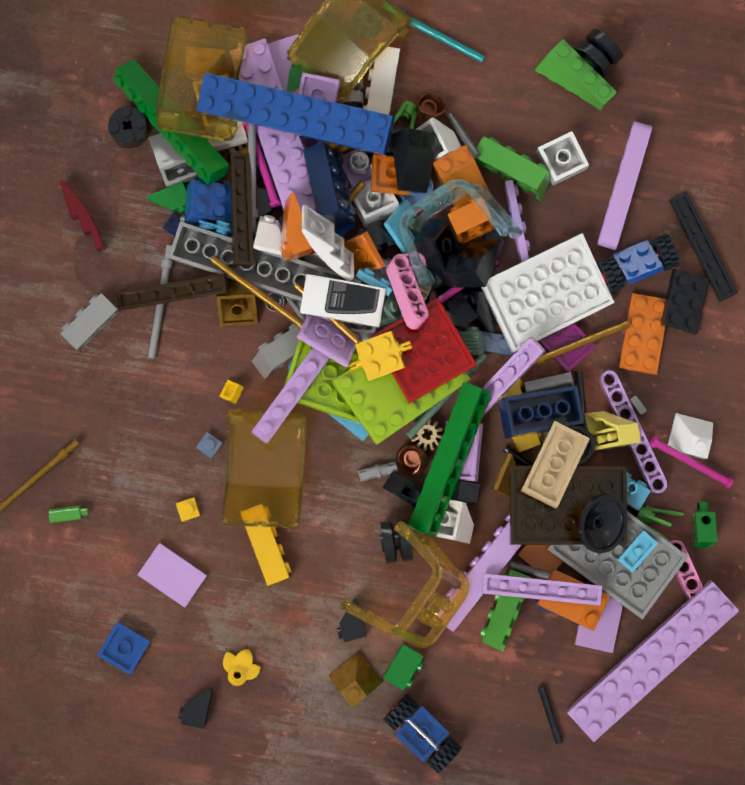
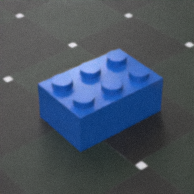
(207, 202)

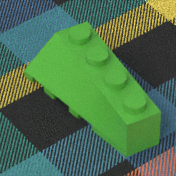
(575, 75)
(513, 166)
(502, 617)

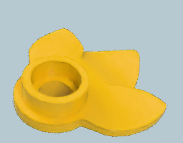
(240, 664)

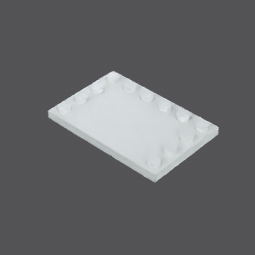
(547, 292)

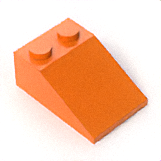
(458, 165)
(292, 238)
(582, 614)

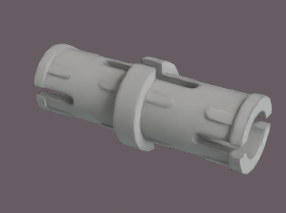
(377, 471)

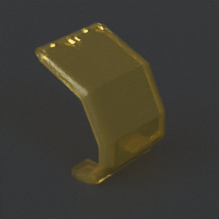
(347, 38)
(189, 54)
(264, 478)

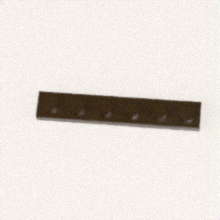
(241, 209)
(172, 292)

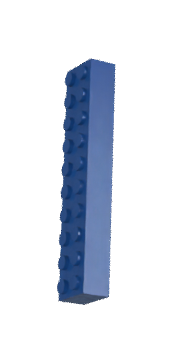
(295, 114)

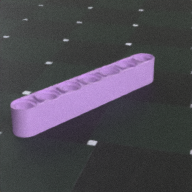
(624, 185)
(648, 456)

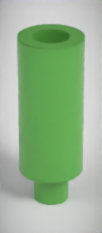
(67, 514)

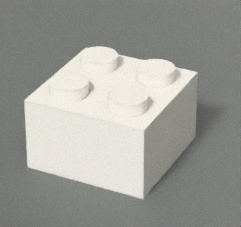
(562, 158)

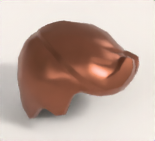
(431, 106)
(412, 459)

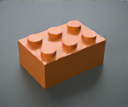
(469, 222)

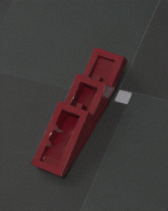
(78, 211)

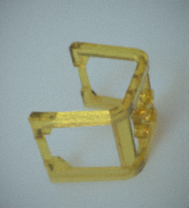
(433, 555)

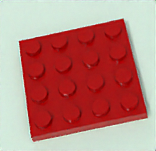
(436, 353)

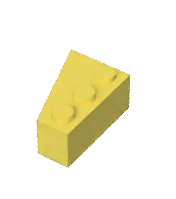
(611, 430)

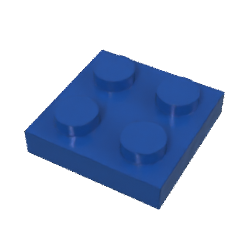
(124, 648)

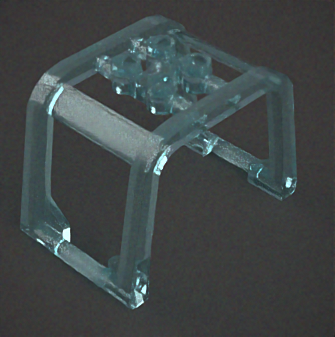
(438, 201)

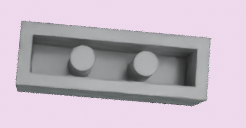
(89, 322)

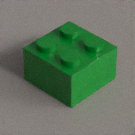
(403, 667)

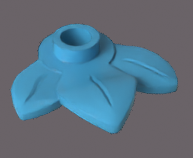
(220, 227)

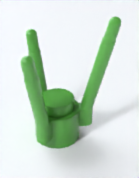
(407, 111)
(646, 516)

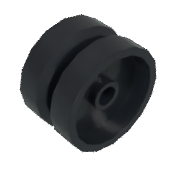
(599, 51)
(394, 541)

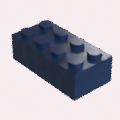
(329, 184)
(538, 410)

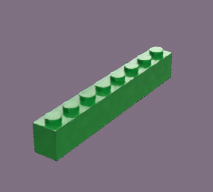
(195, 150)
(449, 459)

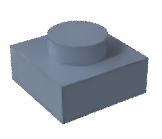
(209, 445)

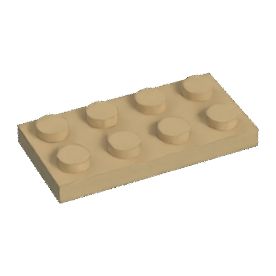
(555, 464)

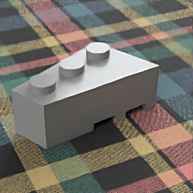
(277, 352)

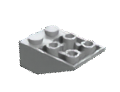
(171, 164)

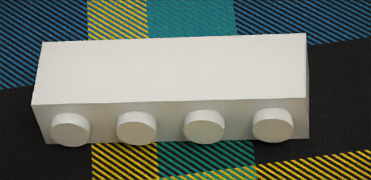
(382, 81)

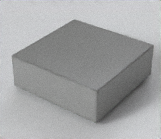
(637, 405)

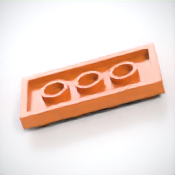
(645, 336)

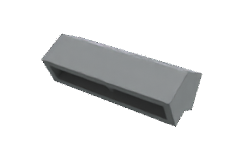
(549, 383)

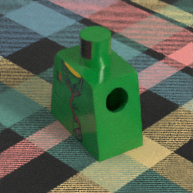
(703, 534)

